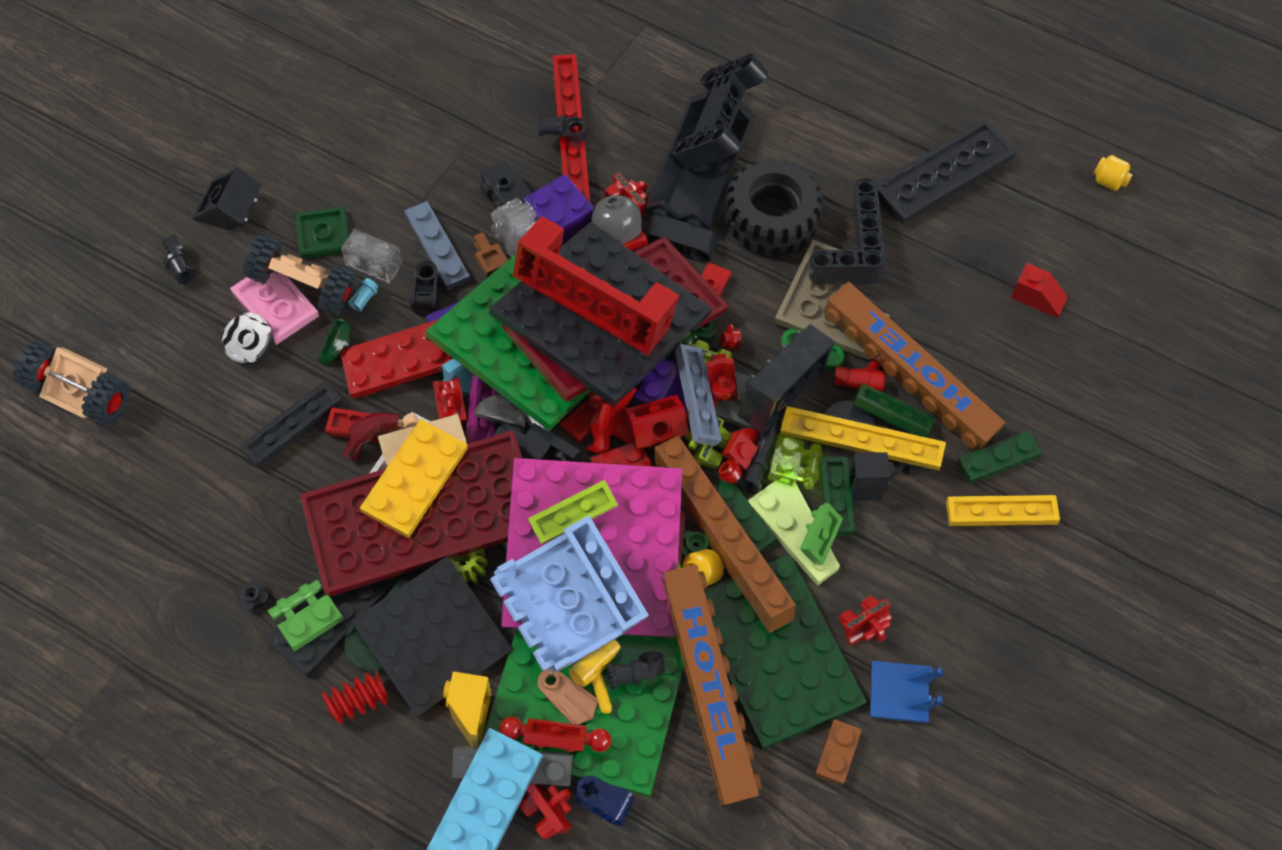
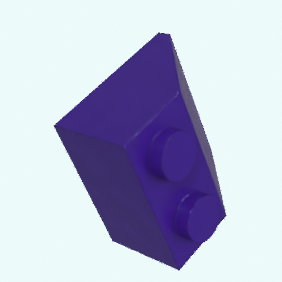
(661, 383)

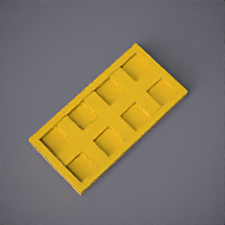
(414, 478)

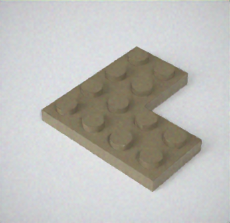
(806, 303)

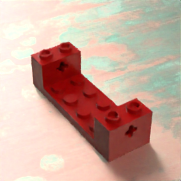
(543, 269)

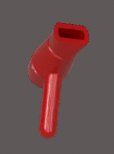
(855, 377)

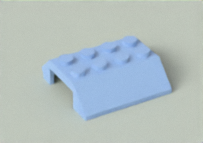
(569, 596)

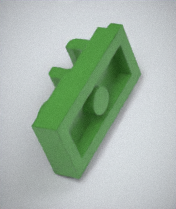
(821, 533)

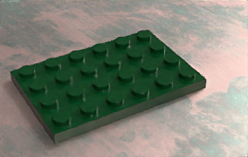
(787, 676)

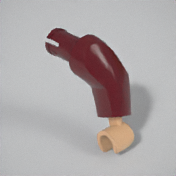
(372, 426)

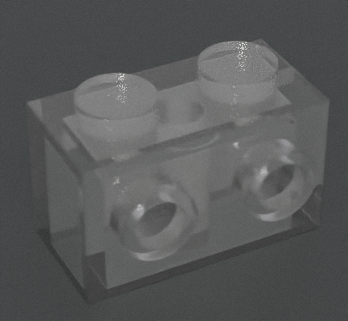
(371, 255)

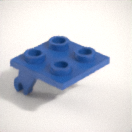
(902, 691)

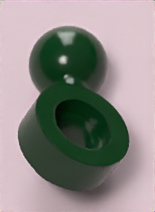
(704, 334)

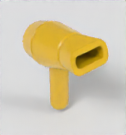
(590, 670)

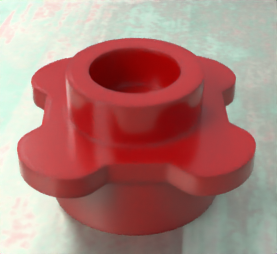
(731, 338)

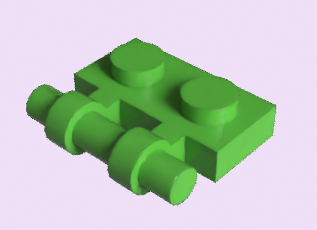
(310, 621)

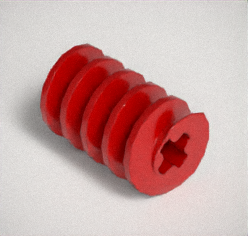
(355, 697)

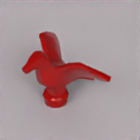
(608, 422)

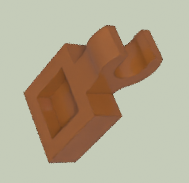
(488, 256)

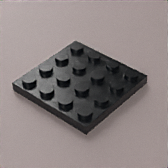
(429, 633)

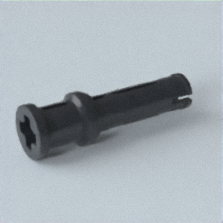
(759, 463)

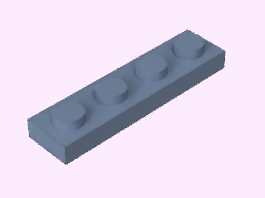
(437, 245)
(697, 395)

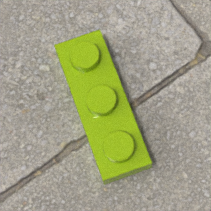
(591, 501)

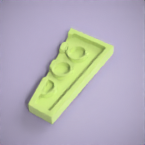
(786, 516)

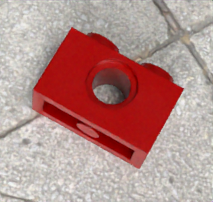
(644, 417)

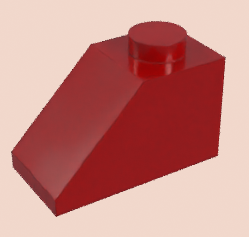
(1040, 291)

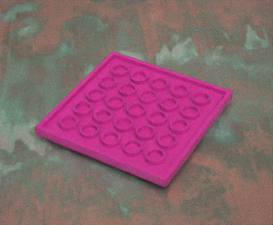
(637, 532)

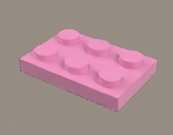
(276, 302)

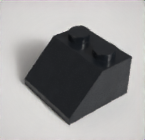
(228, 200)

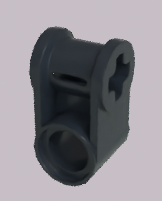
(425, 290)

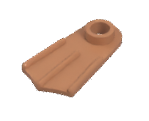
(568, 697)

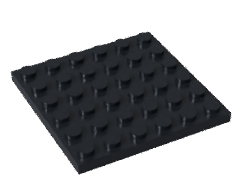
(582, 348)

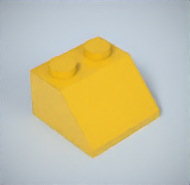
(469, 704)

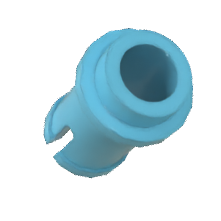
(363, 294)

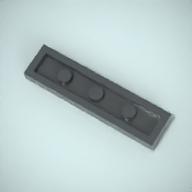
(552, 770)

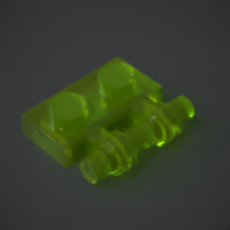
(787, 458)

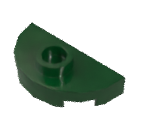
(335, 341)

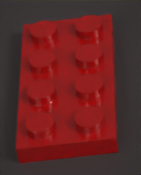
(391, 360)

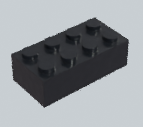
(785, 377)

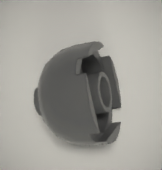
(618, 218)

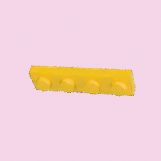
(1002, 510)

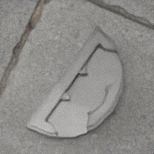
(500, 410)

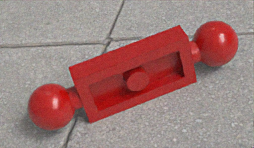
(556, 734)

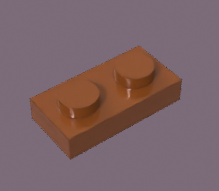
(838, 752)

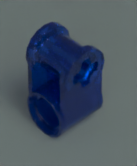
(607, 801)

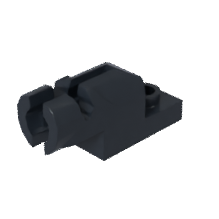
(541, 444)

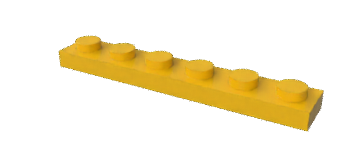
(862, 438)

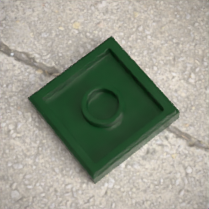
(321, 232)

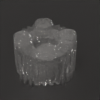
(512, 223)

